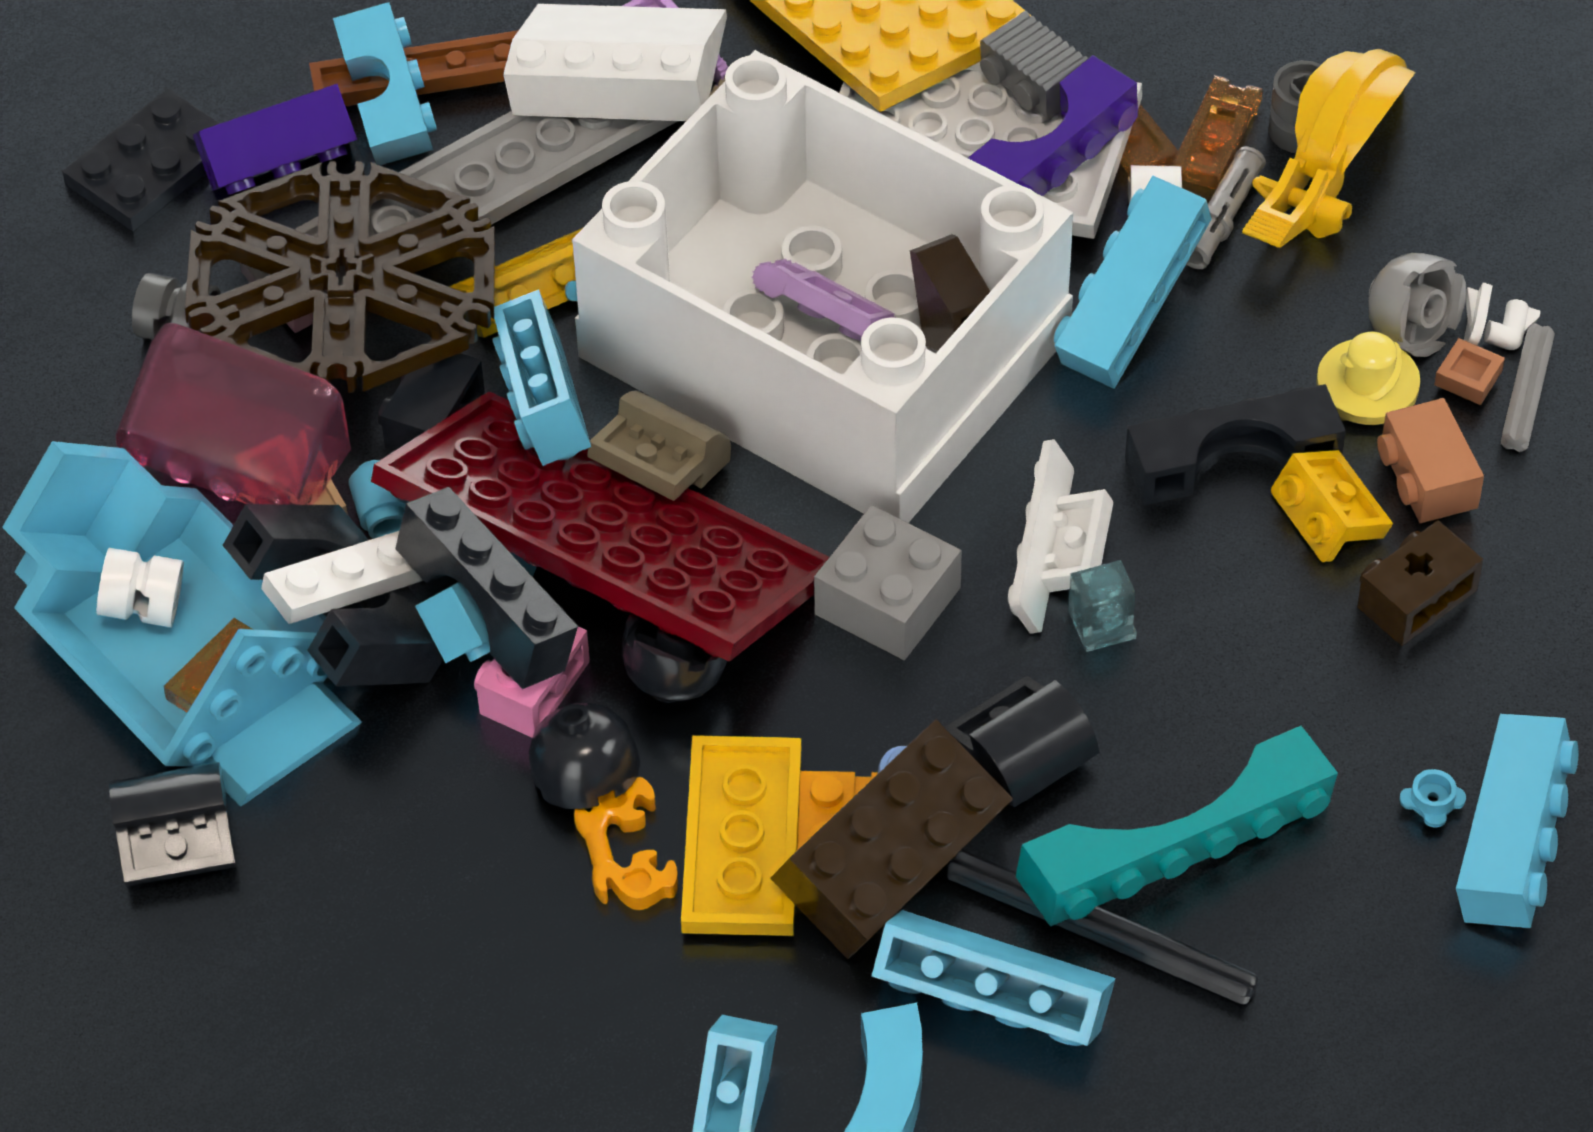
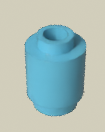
(375, 506)

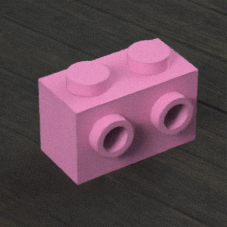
(524, 709)

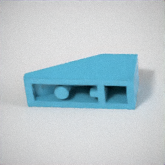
(457, 621)

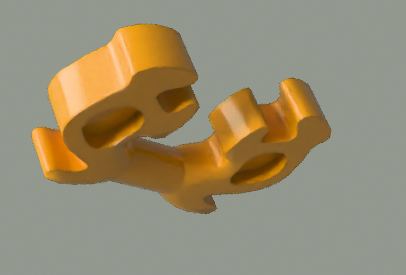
(640, 883)

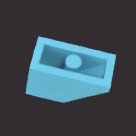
(734, 1075)

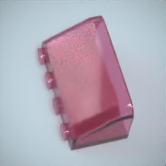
(233, 421)

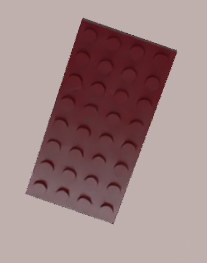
(671, 562)

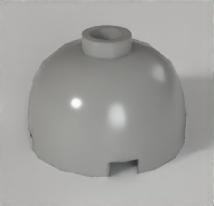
(1417, 301)

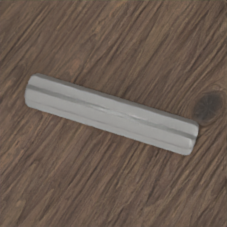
(1527, 387)

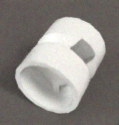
(139, 587)

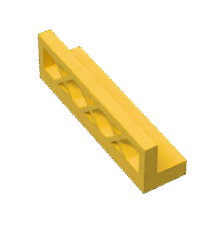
(542, 268)

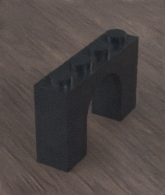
(365, 645)

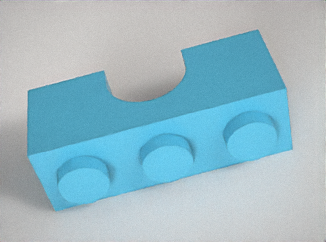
(374, 47)

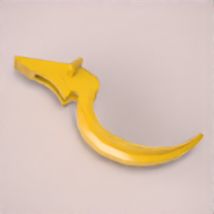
(1333, 122)

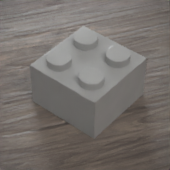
(887, 582)

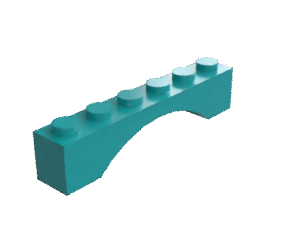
(1086, 866)

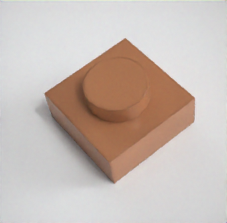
(1469, 371)

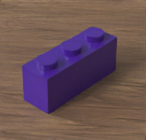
(275, 139)

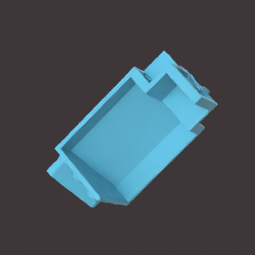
(267, 694)

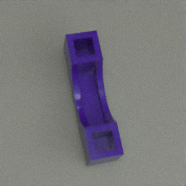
(1094, 109)

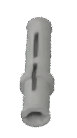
(1243, 169)

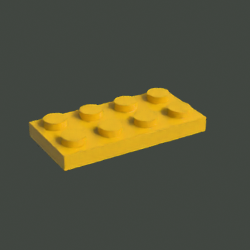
(740, 834)

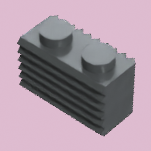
(1029, 62)

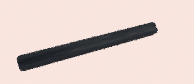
(1112, 932)

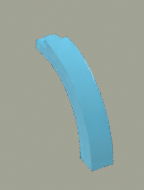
(893, 1070)

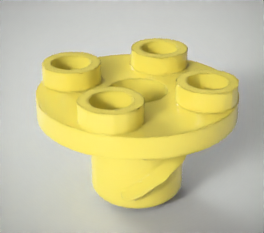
(1369, 378)

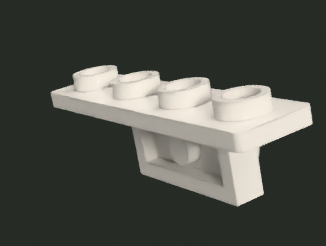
(1059, 536)

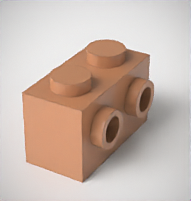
(1430, 460)

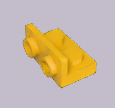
(1328, 502)

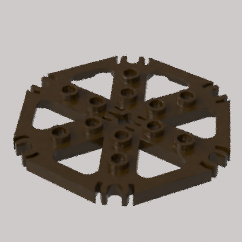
(375, 265)

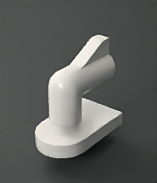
(1506, 335)

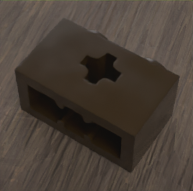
(1419, 582)

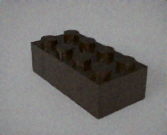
(891, 838)

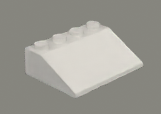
(614, 62)

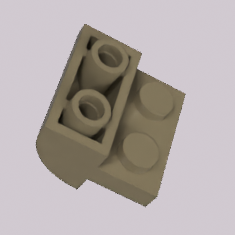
(660, 446)

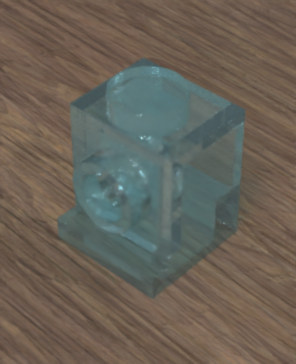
(1102, 605)

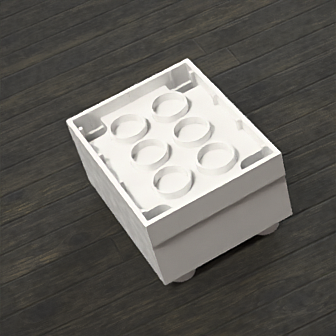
(846, 192)

